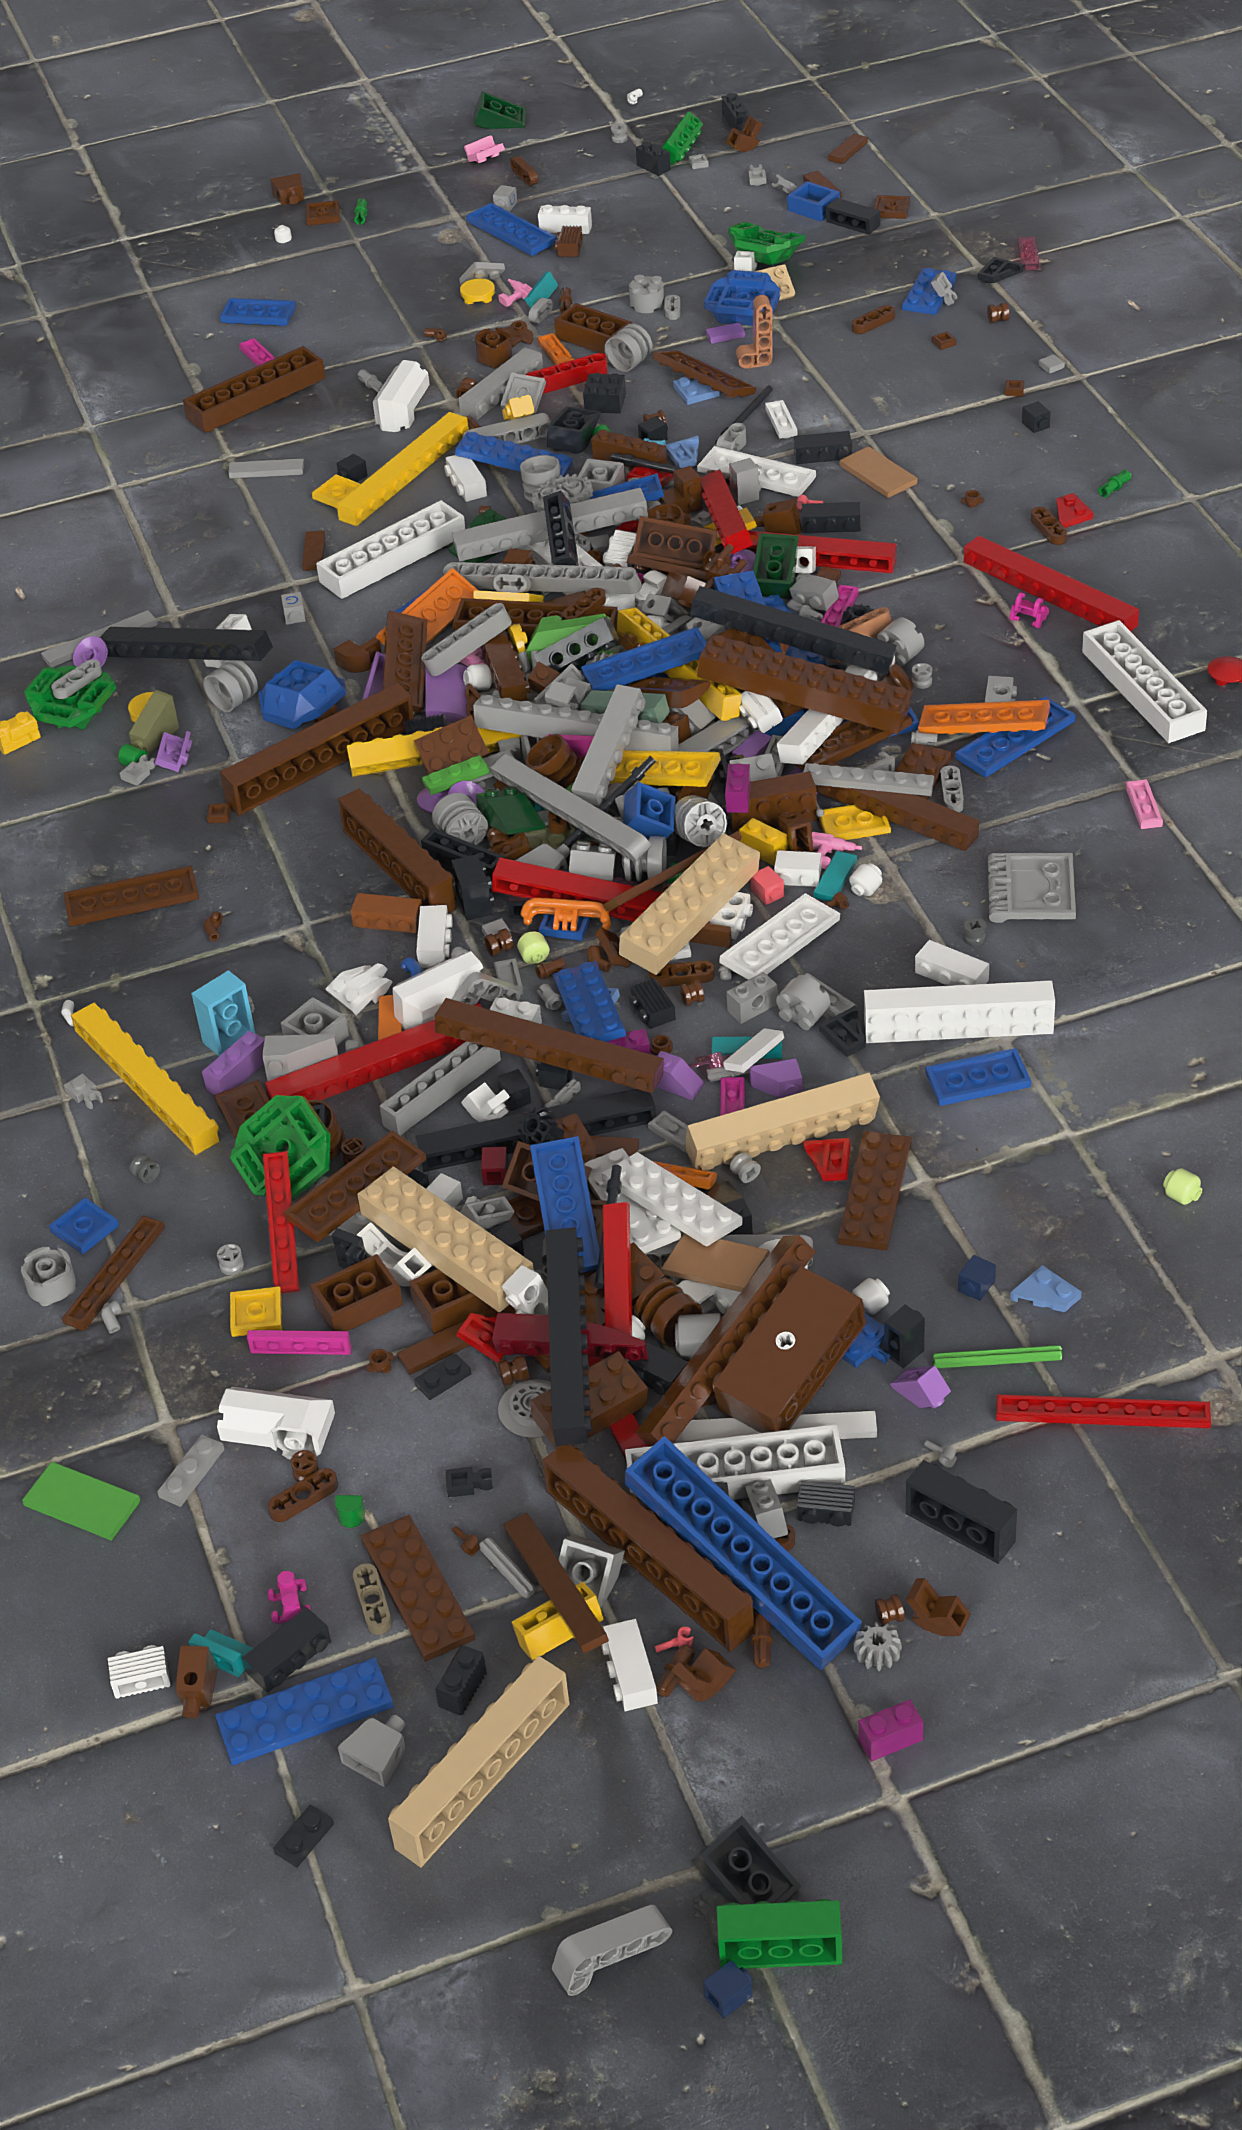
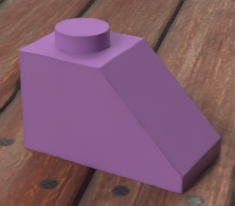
(679, 1077)
(777, 1078)
(922, 1386)

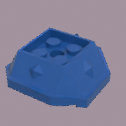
(733, 296)
(300, 694)

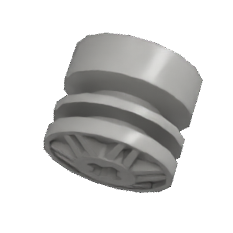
(628, 347)
(536, 471)
(230, 685)
(690, 815)
(460, 818)
(652, 861)

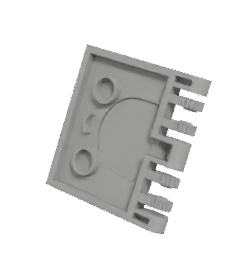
(1031, 886)

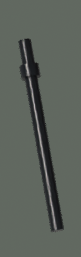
(756, 402)
(631, 460)
(637, 774)
(613, 1189)

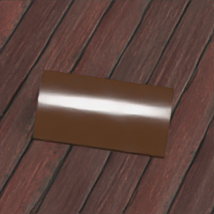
(678, 692)

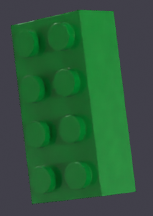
(780, 1934)

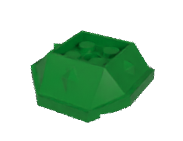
(768, 245)
(74, 710)
(272, 1128)

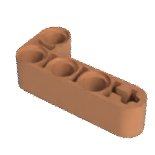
(760, 331)
(868, 624)

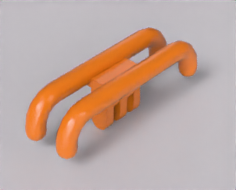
(565, 911)

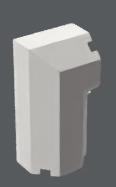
(399, 396)
(422, 994)
(275, 1420)

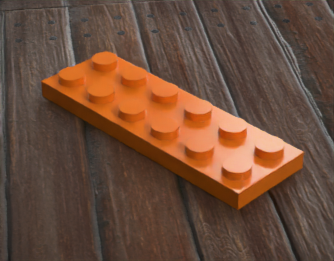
(438, 604)
(984, 717)

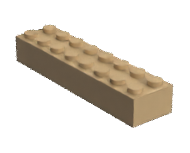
(689, 904)
(782, 1122)
(441, 1235)
(478, 1761)

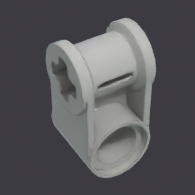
(733, 438)

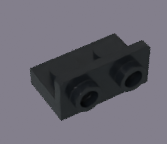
(348, 1248)

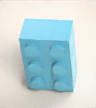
(222, 1012)

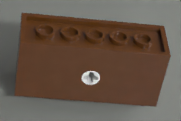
(789, 1353)

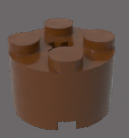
(493, 347)

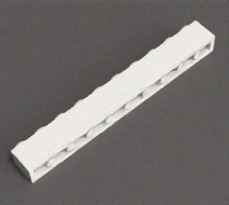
(814, 727)

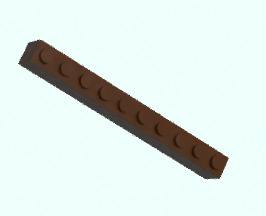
(549, 1045)
(696, 1379)

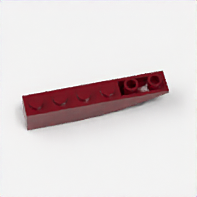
(530, 1336)

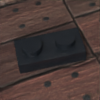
(442, 1376)
(303, 1836)

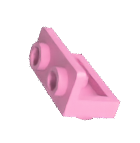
(483, 148)

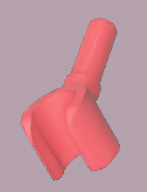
(802, 499)
(681, 1639)

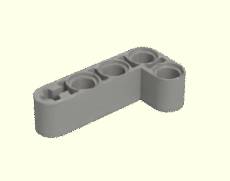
(607, 1944)

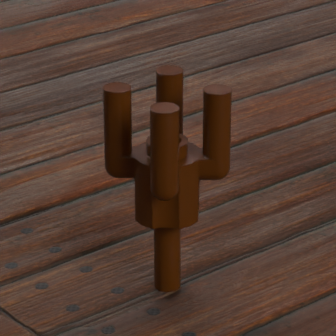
(717, 566)

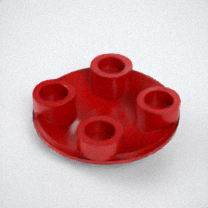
(1225, 670)

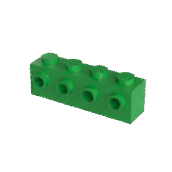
(682, 137)

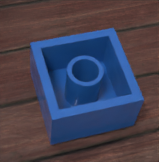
(649, 811)

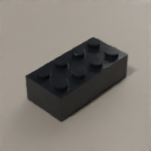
(961, 1511)

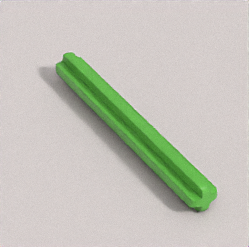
(997, 1356)

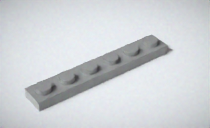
(871, 779)

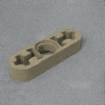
(370, 1608)

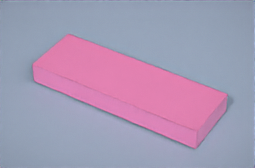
(1144, 804)

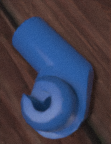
(411, 965)

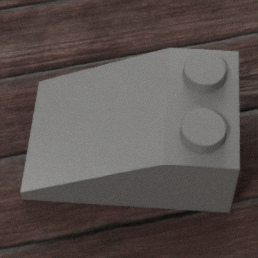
(293, 1052)

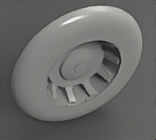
(520, 1398)

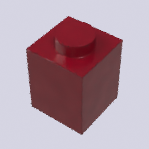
(494, 1165)

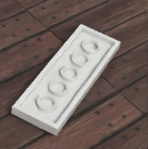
(773, 474)
(780, 937)
(675, 1200)
(646, 1228)

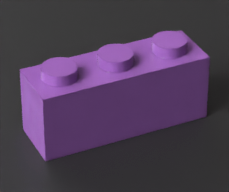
(235, 1064)

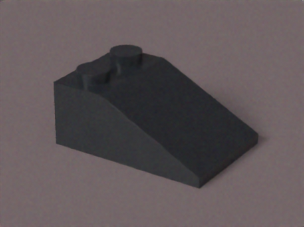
(572, 429)
(732, 1199)
(745, 1867)

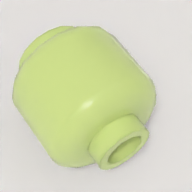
(533, 947)
(1182, 1186)

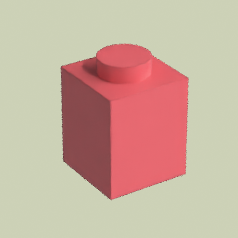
(767, 885)

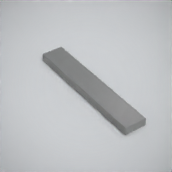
(65, 651)

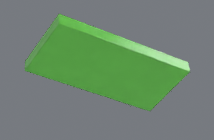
(81, 1500)

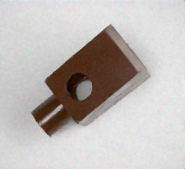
(288, 189)
(780, 518)
(797, 830)
(195, 1679)

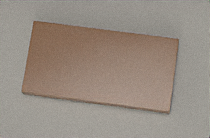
(878, 472)
(719, 1264)

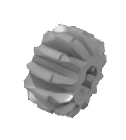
(877, 1646)

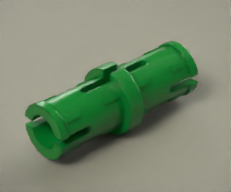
(360, 211)
(1114, 483)

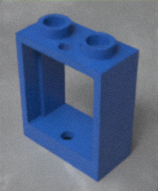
(799, 202)

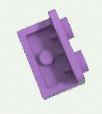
(172, 751)

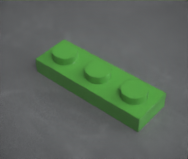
(447, 777)

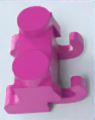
(1033, 609)
(288, 1594)

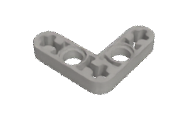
(478, 985)

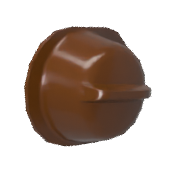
(898, 678)

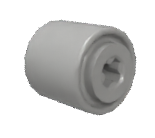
(692, 1332)

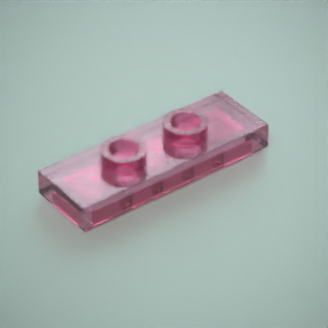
(1028, 252)

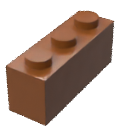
(386, 913)

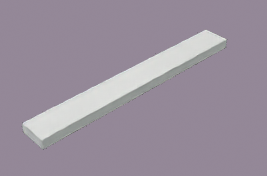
(849, 1424)

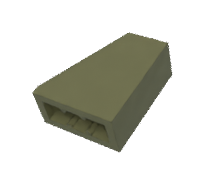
(155, 719)

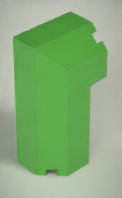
(554, 629)

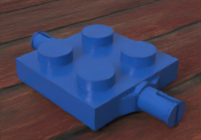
(867, 1344)

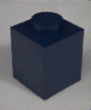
(976, 1277)
(728, 1988)

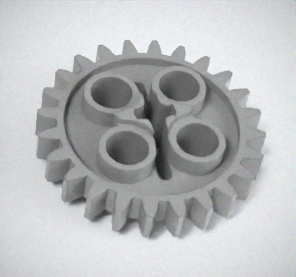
(573, 487)

